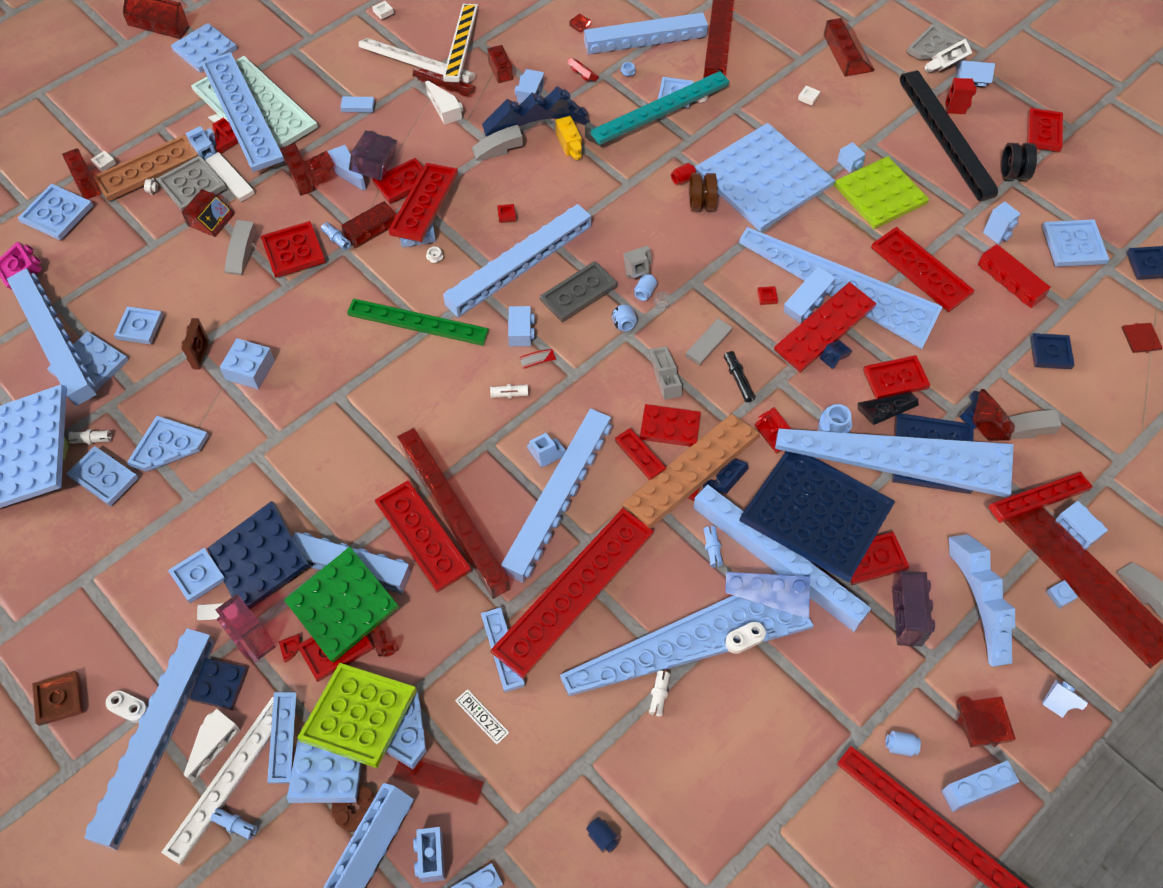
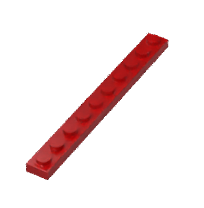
(927, 822)

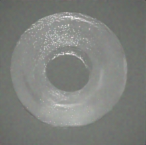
(662, 300)

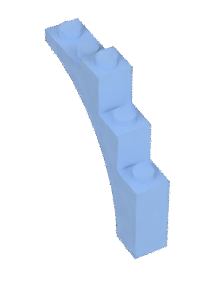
(987, 587)

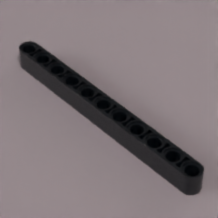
(949, 136)

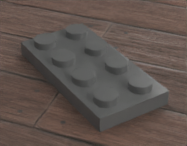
(578, 291)

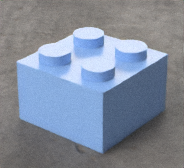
(247, 363)

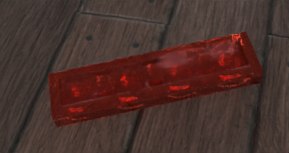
(426, 75)
(441, 781)

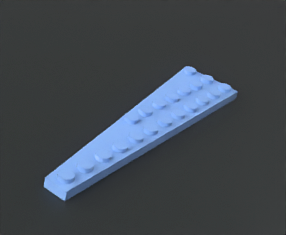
(895, 308)
(955, 463)
(682, 643)

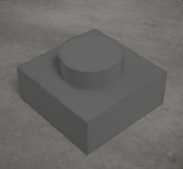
(588, 127)

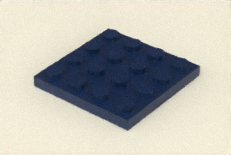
(931, 428)
(258, 556)

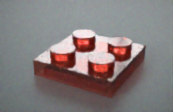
(986, 722)

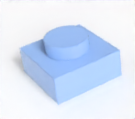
(1062, 594)

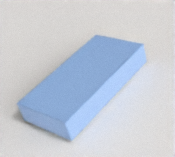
(357, 104)

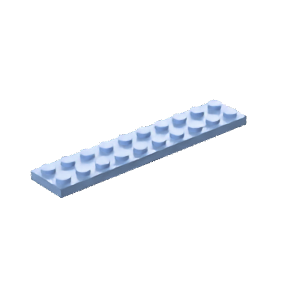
(242, 112)

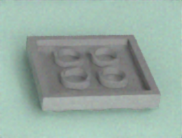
(188, 179)

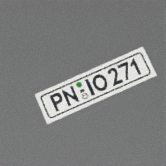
(482, 716)

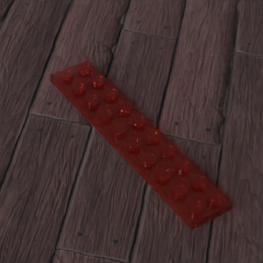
(1092, 583)

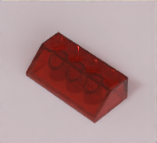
(157, 16)
(846, 48)

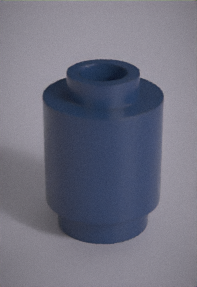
(603, 835)

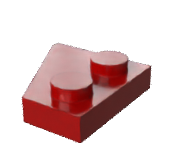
(223, 135)

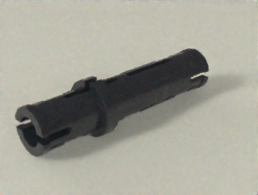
(736, 370)

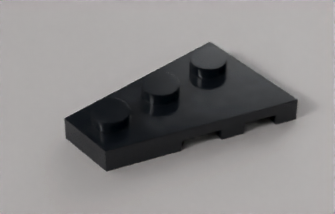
(887, 407)

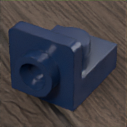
(834, 353)

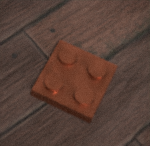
(195, 343)
(57, 698)

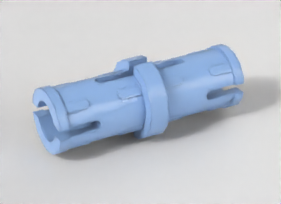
(335, 235)
(713, 546)
(233, 823)

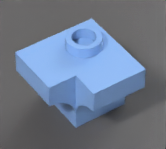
(202, 141)
(545, 449)
(1063, 698)

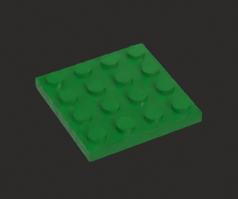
(341, 604)

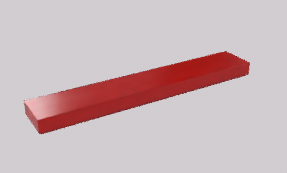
(1040, 497)

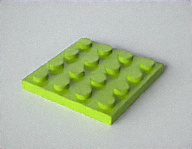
(881, 192)
(357, 715)

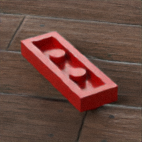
(640, 454)

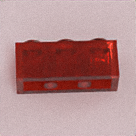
(297, 169)
(81, 173)
(369, 224)

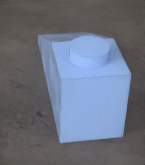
(341, 160)

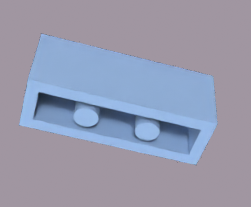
(810, 295)
(980, 786)

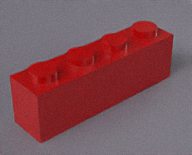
(1014, 275)

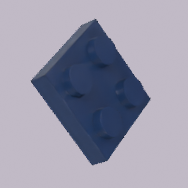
(1147, 262)
(1052, 351)
(219, 684)

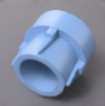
(835, 419)

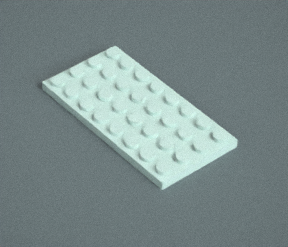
(280, 112)

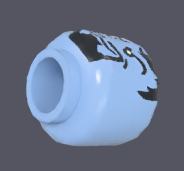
(624, 318)

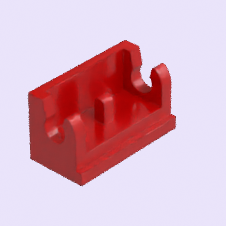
(768, 426)

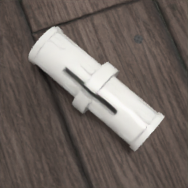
(496, 391)
(89, 437)
(659, 693)

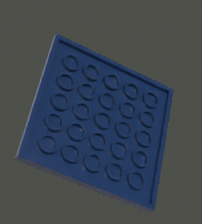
(818, 513)

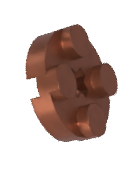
(343, 815)

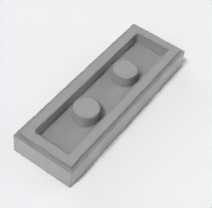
(708, 342)

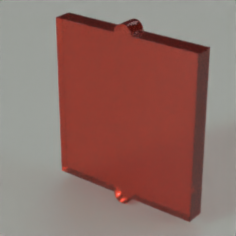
(1141, 337)

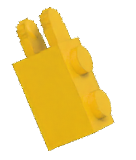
(569, 137)

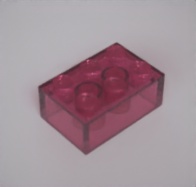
(244, 629)

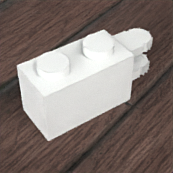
(949, 56)

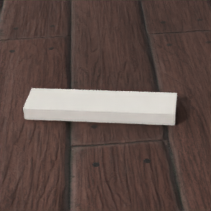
(230, 177)

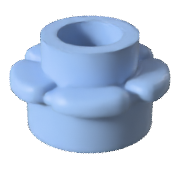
(628, 69)

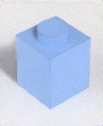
(851, 157)

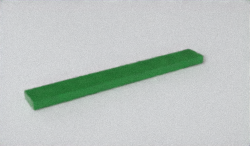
(418, 322)

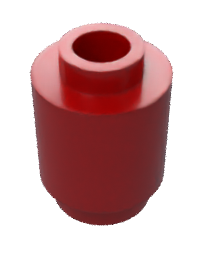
(682, 174)

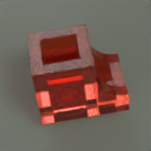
(320, 167)

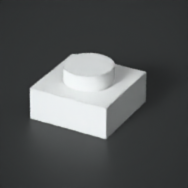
(383, 10)
(809, 95)
(103, 161)

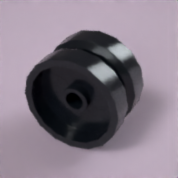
(1018, 161)

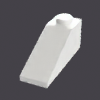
(444, 103)
(211, 740)

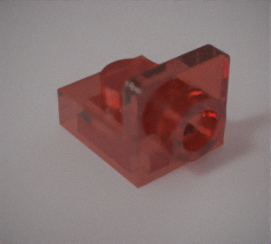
(381, 644)

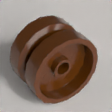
(703, 191)

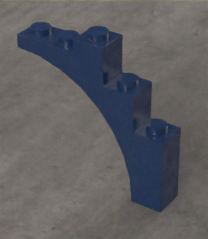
(535, 108)

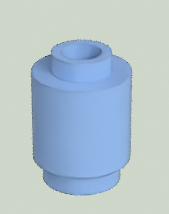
(645, 287)
(903, 743)

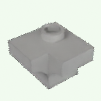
(637, 262)

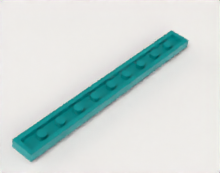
(659, 108)

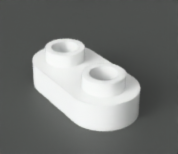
(746, 637)
(125, 706)

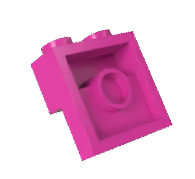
(16, 260)

